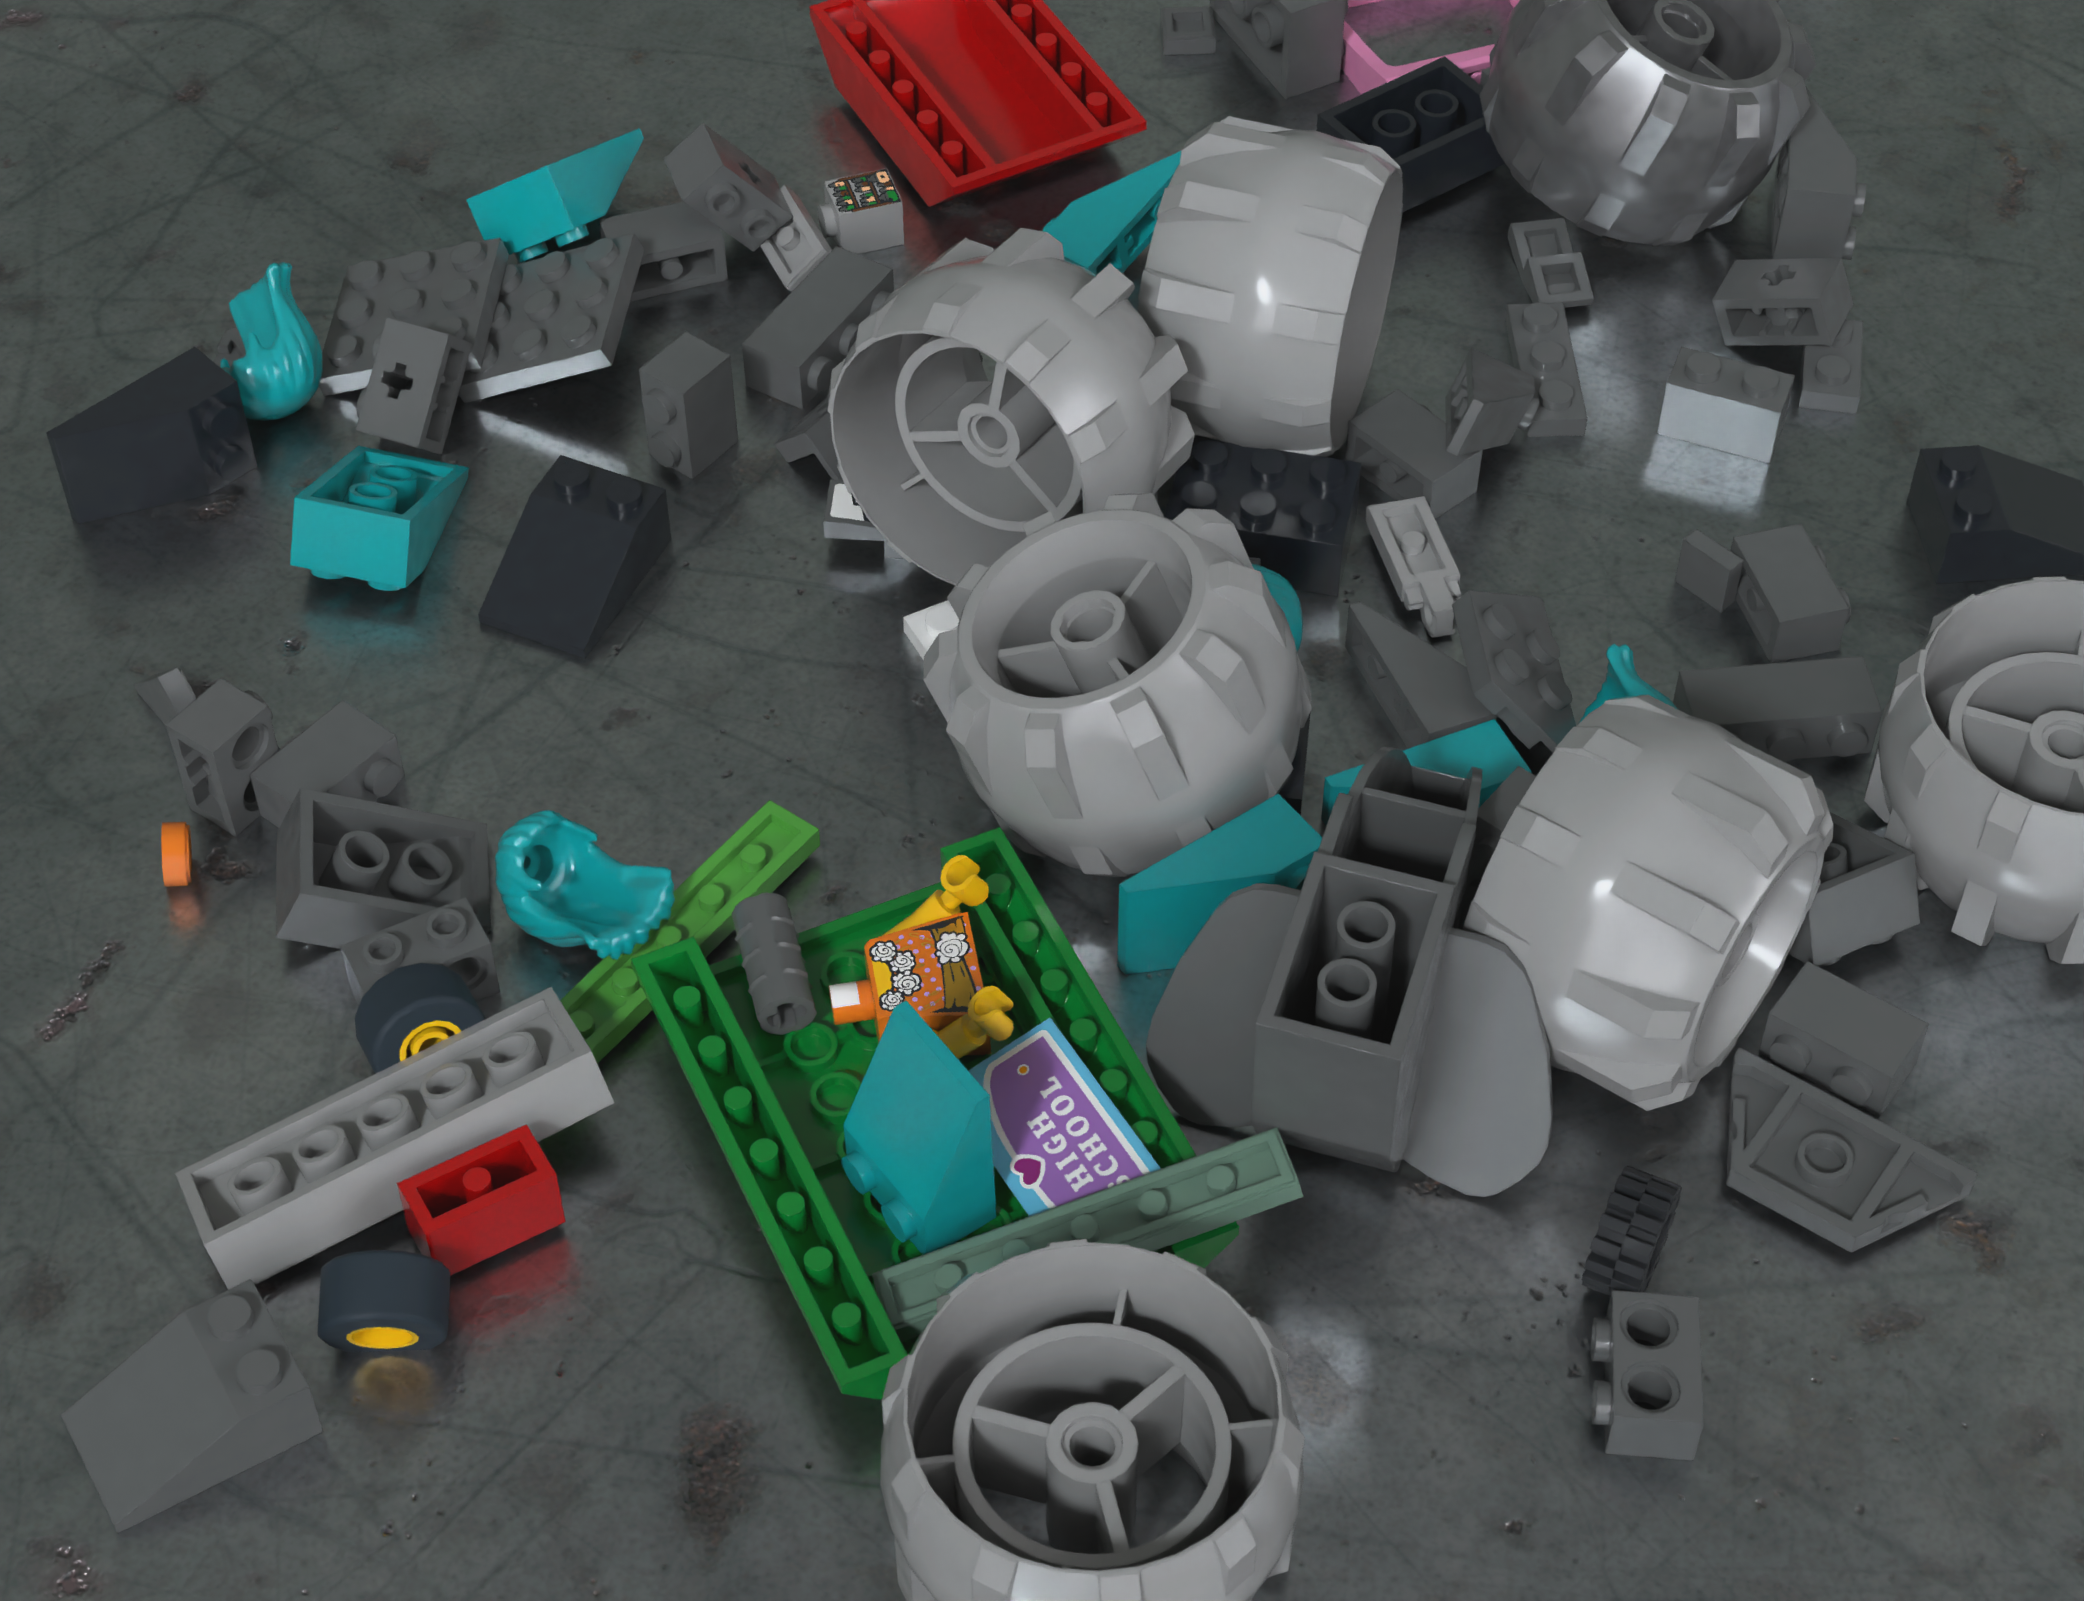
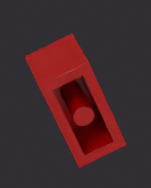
(482, 1201)

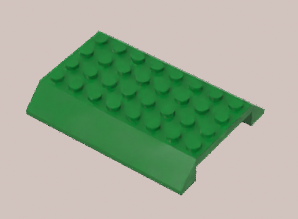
(786, 1096)

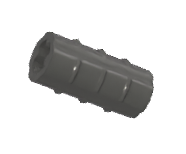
(773, 963)

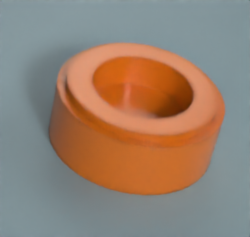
(176, 854)

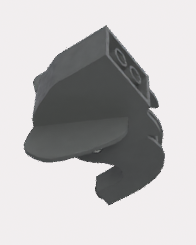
(1362, 1003)

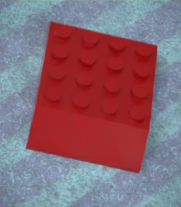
(970, 88)

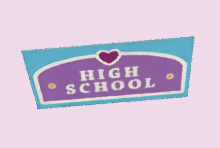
(1055, 1124)

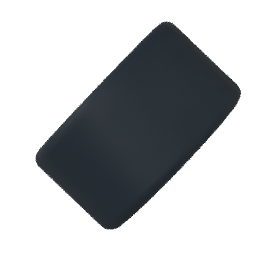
(412, 1012)
(383, 1301)

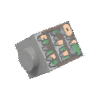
(862, 212)

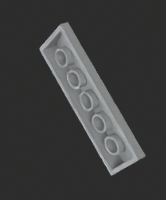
(341, 1158)

